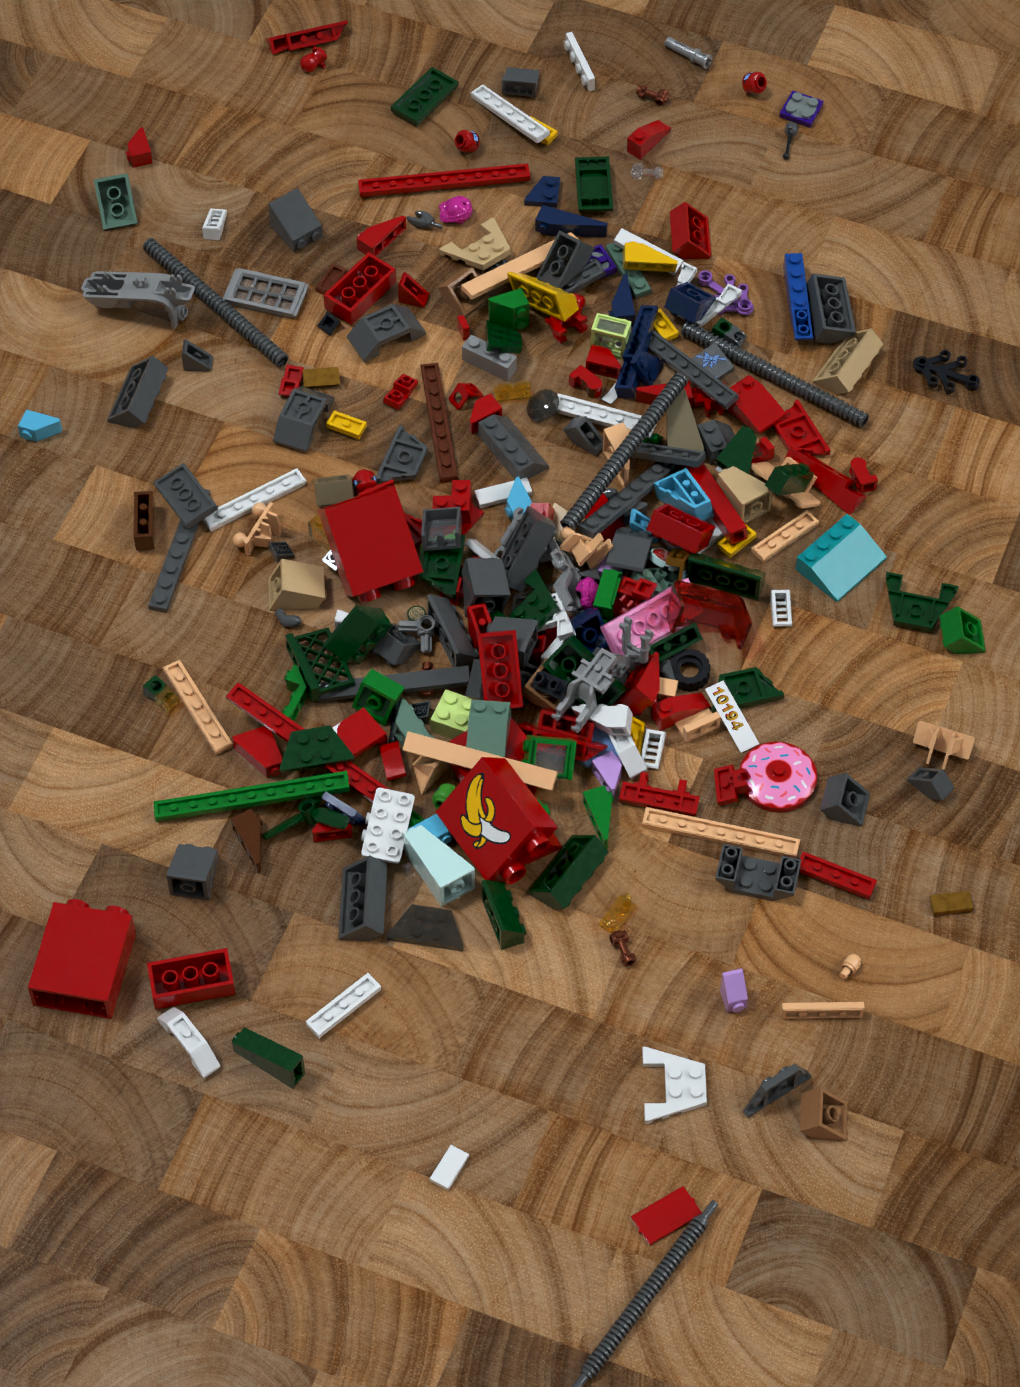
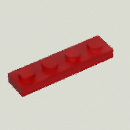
(837, 875)

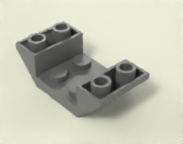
(382, 328)
(300, 417)
(757, 876)

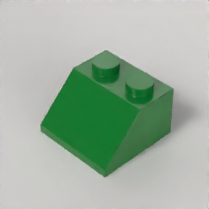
(509, 310)
(962, 632)
(378, 696)

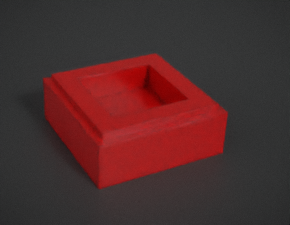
(463, 327)

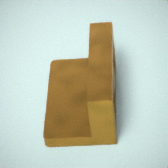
(679, 558)

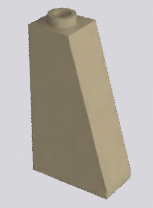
(681, 425)

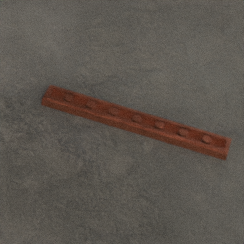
(439, 422)

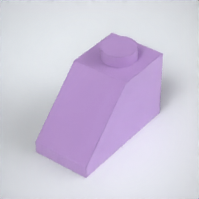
(608, 771)
(734, 990)

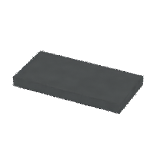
(185, 496)

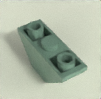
(408, 721)

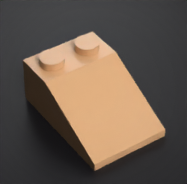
(612, 439)

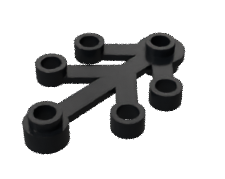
(925, 365)

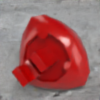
(623, 604)

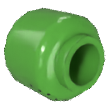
(441, 794)

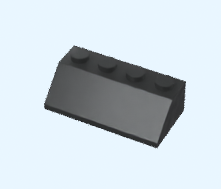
(829, 308)
(138, 393)
(511, 447)
(526, 547)
(451, 632)
(363, 900)

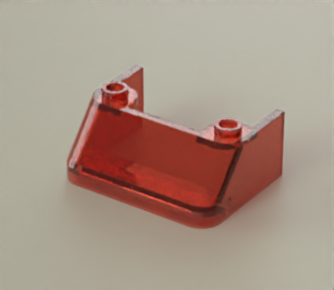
(709, 608)

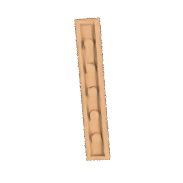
(198, 707)

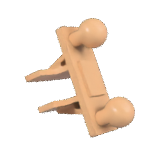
(263, 529)
(585, 548)
(943, 740)

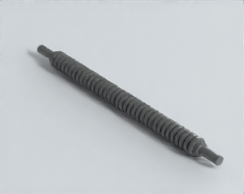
(645, 1296)

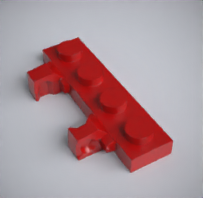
(646, 796)

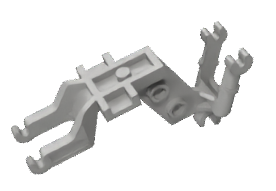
(568, 580)
(599, 674)

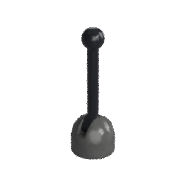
(790, 133)

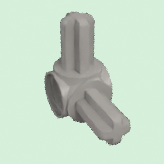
(424, 634)

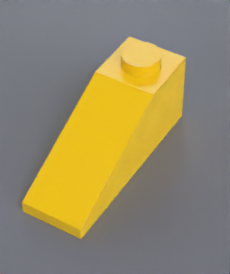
(642, 257)

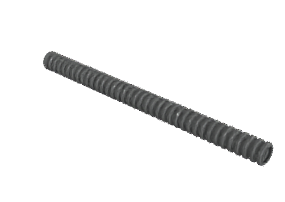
(216, 303)
(776, 375)
(624, 451)

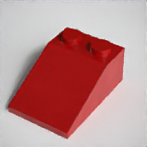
(755, 405)
(642, 686)

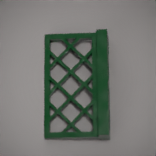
(298, 655)

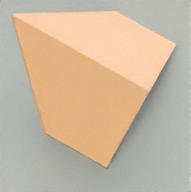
(428, 772)

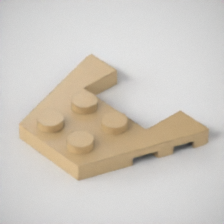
(483, 252)

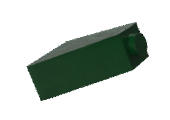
(738, 451)

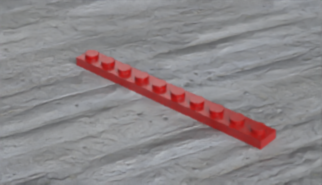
(444, 180)
(283, 726)

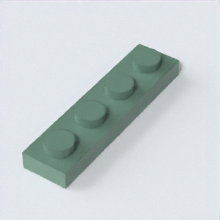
(637, 282)

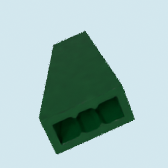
(270, 1056)

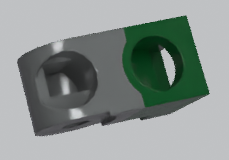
(729, 332)

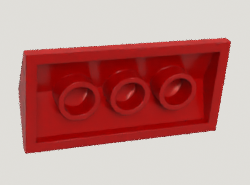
(500, 667)

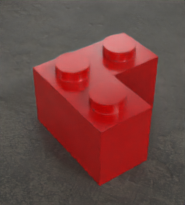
(460, 497)

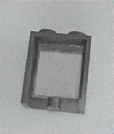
(441, 528)

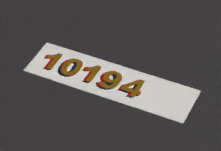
(732, 716)

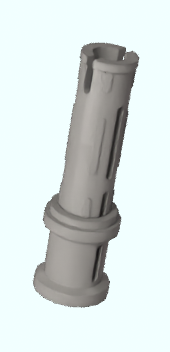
(694, 55)

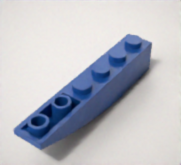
(797, 296)

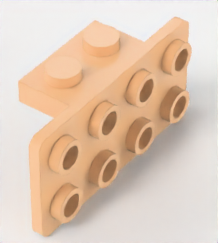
(801, 499)

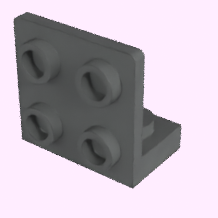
(520, 82)

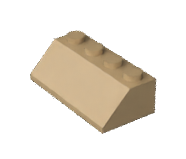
(848, 362)

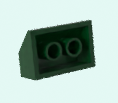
(358, 633)
(502, 914)

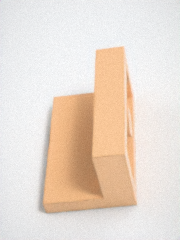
(698, 724)

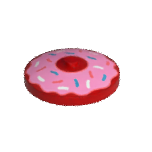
(780, 776)

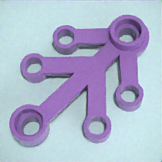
(742, 306)

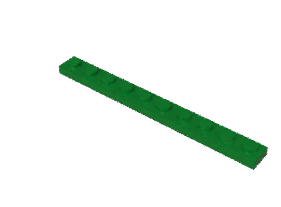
(251, 796)

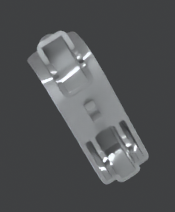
(124, 288)

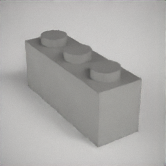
(495, 362)

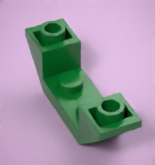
(299, 693)

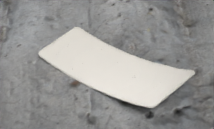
(611, 395)

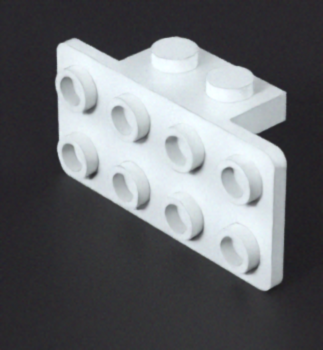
(387, 825)

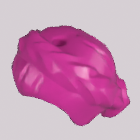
(455, 210)
(588, 589)

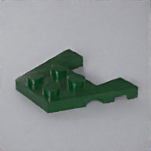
(537, 605)
(917, 610)

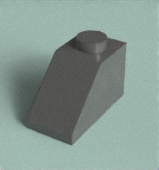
(584, 435)
(931, 782)

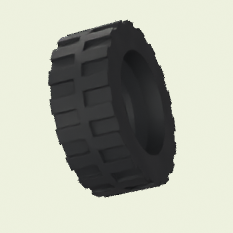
(695, 657)

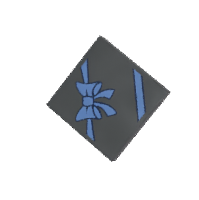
(714, 361)

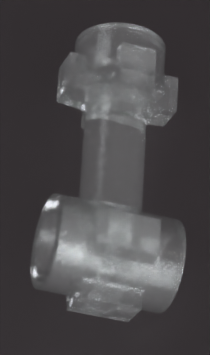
(638, 170)

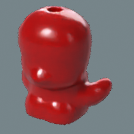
(312, 60)

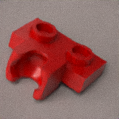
(704, 400)
(729, 783)

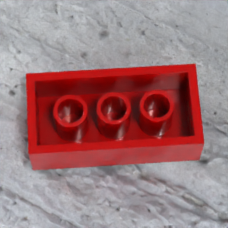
(360, 288)
(191, 978)

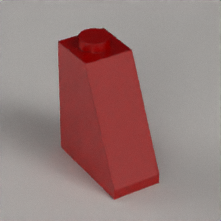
(259, 750)

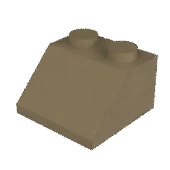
(333, 489)

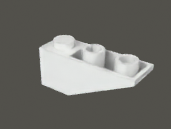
(610, 719)

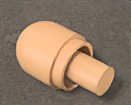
(850, 965)

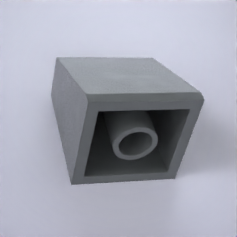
(294, 220)
(485, 583)
(525, 632)
(192, 871)

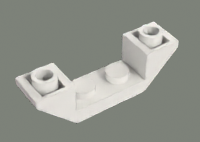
(629, 755)
(192, 1041)

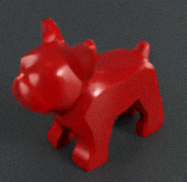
(576, 320)

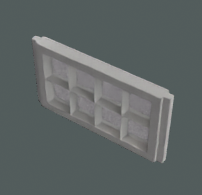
(266, 293)

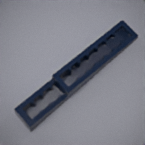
(638, 340)

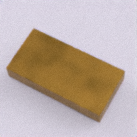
(321, 377)
(951, 903)

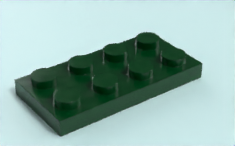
(424, 96)

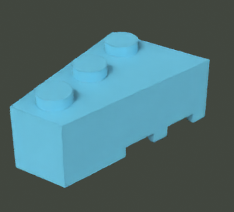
(685, 494)

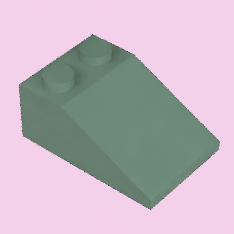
(115, 201)
(489, 726)

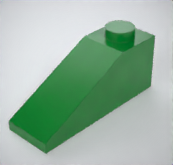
(598, 807)

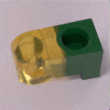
(160, 693)

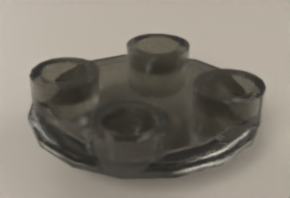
(543, 405)

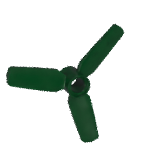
(311, 814)

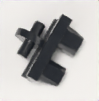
(550, 685)

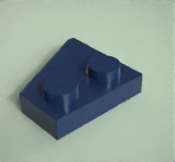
(646, 366)

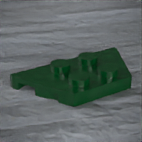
(502, 338)
(443, 568)
(750, 687)
(314, 749)

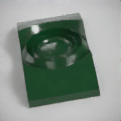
(593, 184)

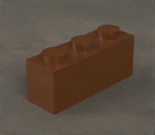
(144, 520)

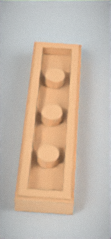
(784, 536)
(822, 1010)

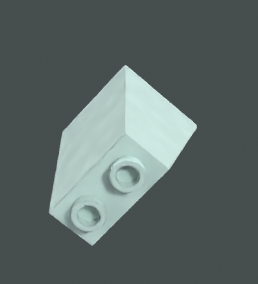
(438, 865)

